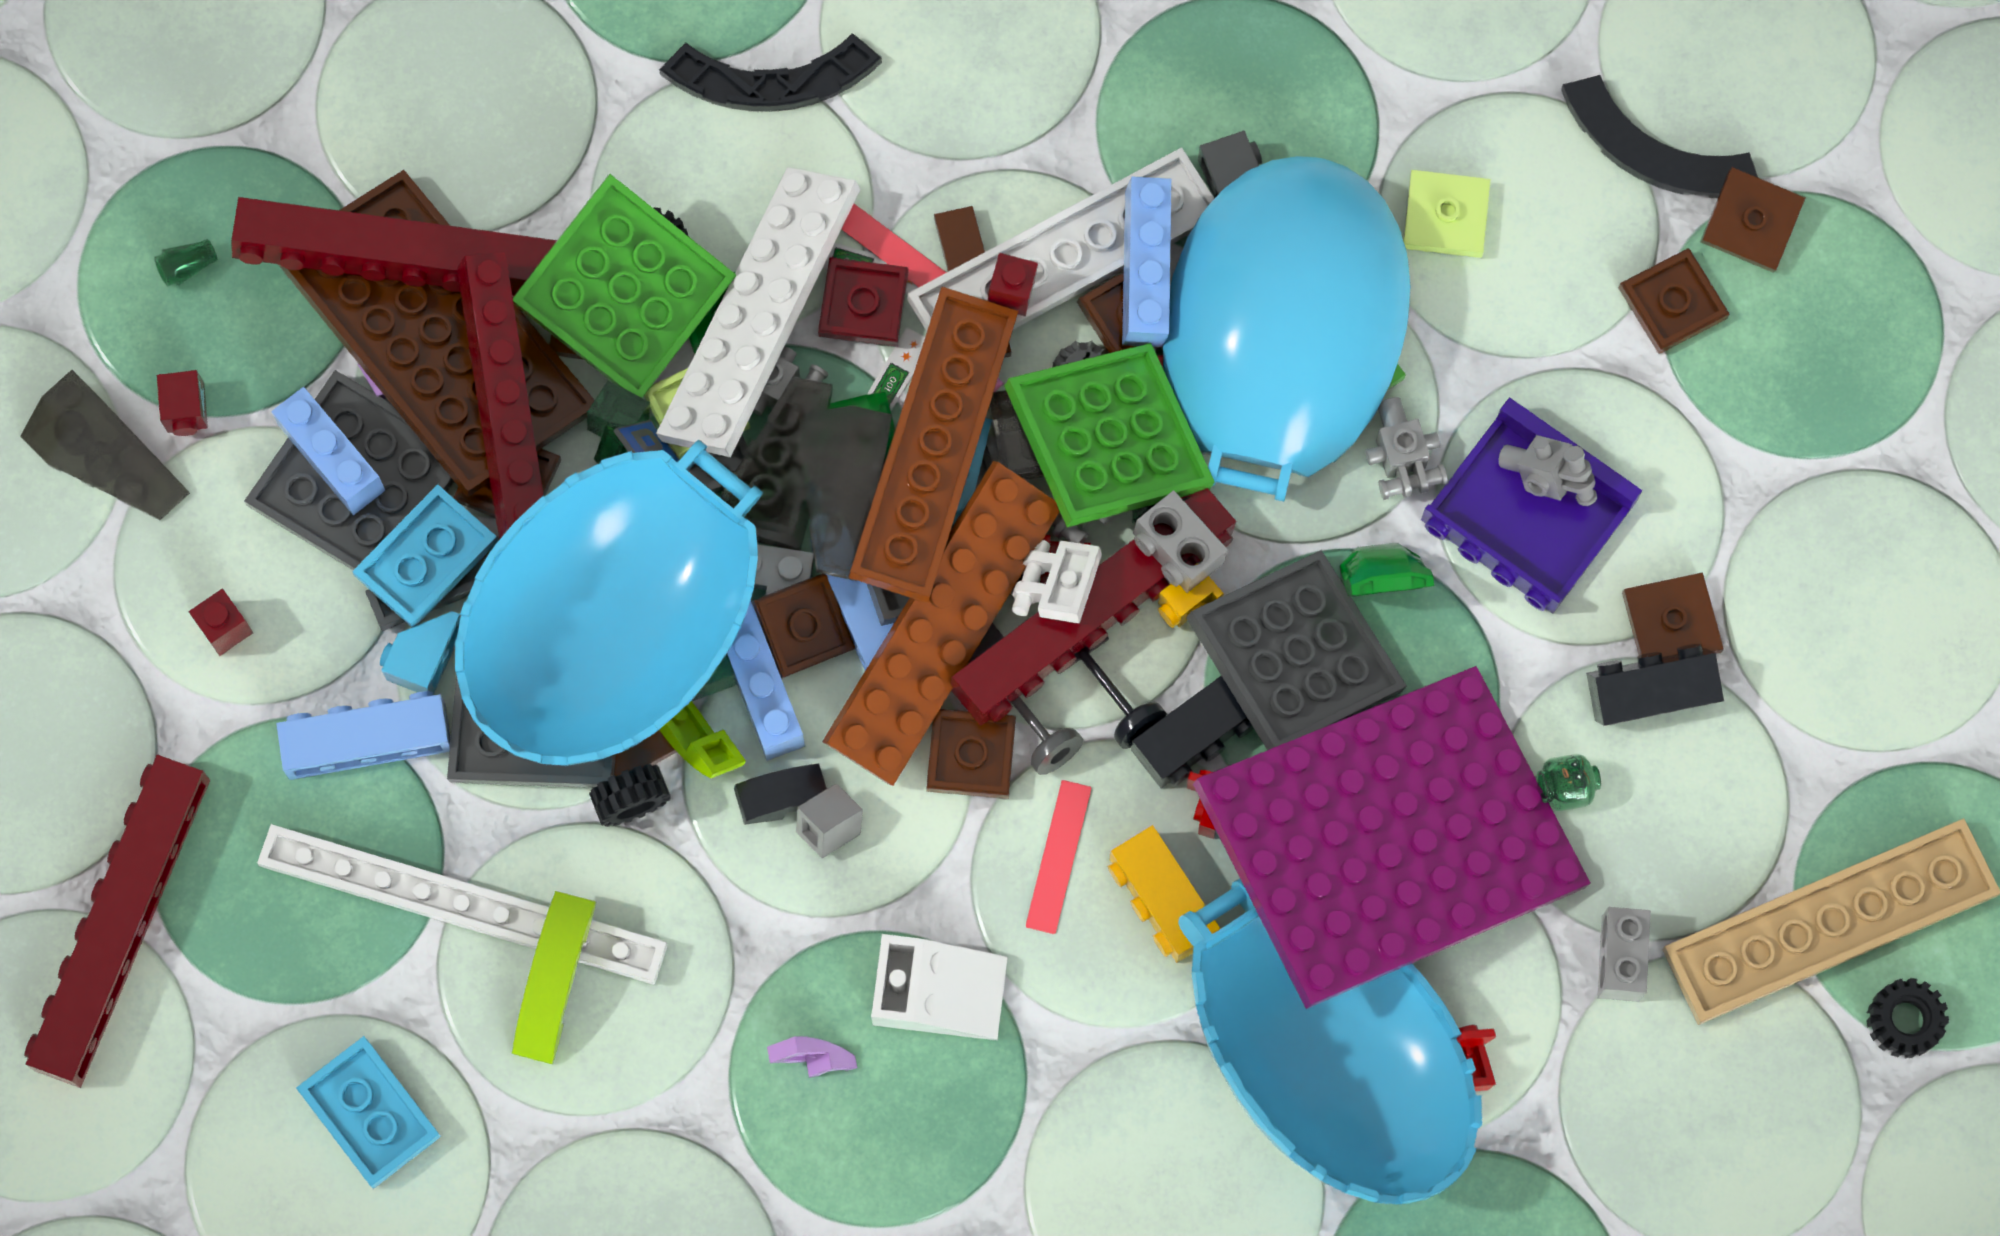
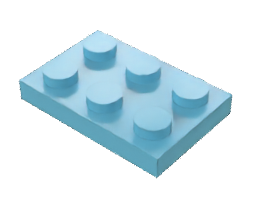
(425, 556)
(368, 1112)

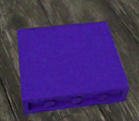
(1523, 537)

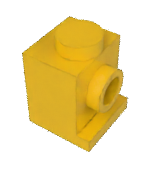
(1178, 604)

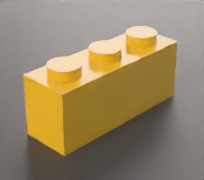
(1158, 889)

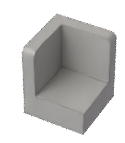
(829, 820)

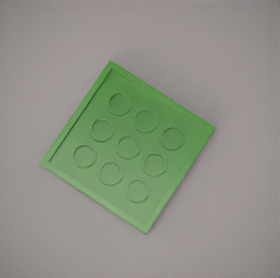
(623, 287)
(1108, 434)

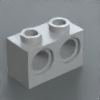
(1188, 537)
(1624, 954)

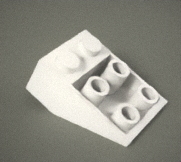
(938, 988)

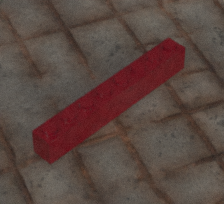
(372, 244)
(500, 386)
(1045, 644)
(117, 921)

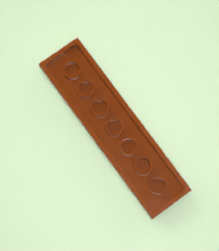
(933, 445)
(937, 638)

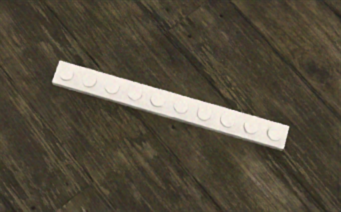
(450, 900)

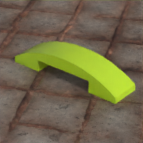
(699, 745)
(552, 977)

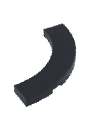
(772, 88)
(1642, 154)

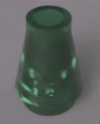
(184, 261)

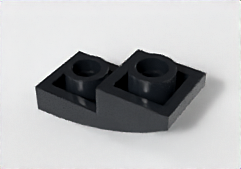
(778, 792)

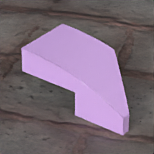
(819, 1055)

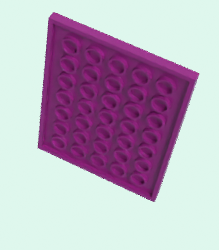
(1390, 835)

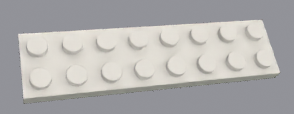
(1075, 245)
(758, 311)

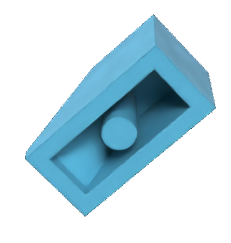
(421, 653)

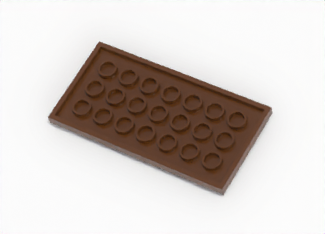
(419, 349)

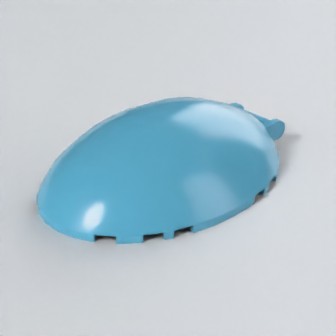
(1287, 319)
(607, 607)
(1349, 1089)

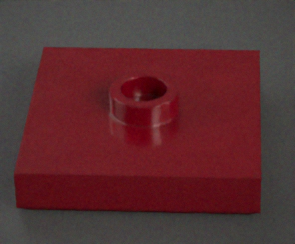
(863, 301)

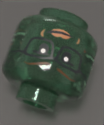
(1568, 782)

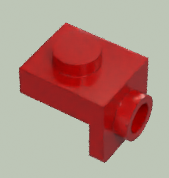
(1473, 1046)

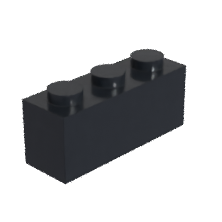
(1654, 685)
(1191, 733)

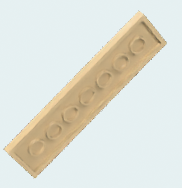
(1831, 921)

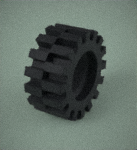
(629, 795)
(1929, 1006)

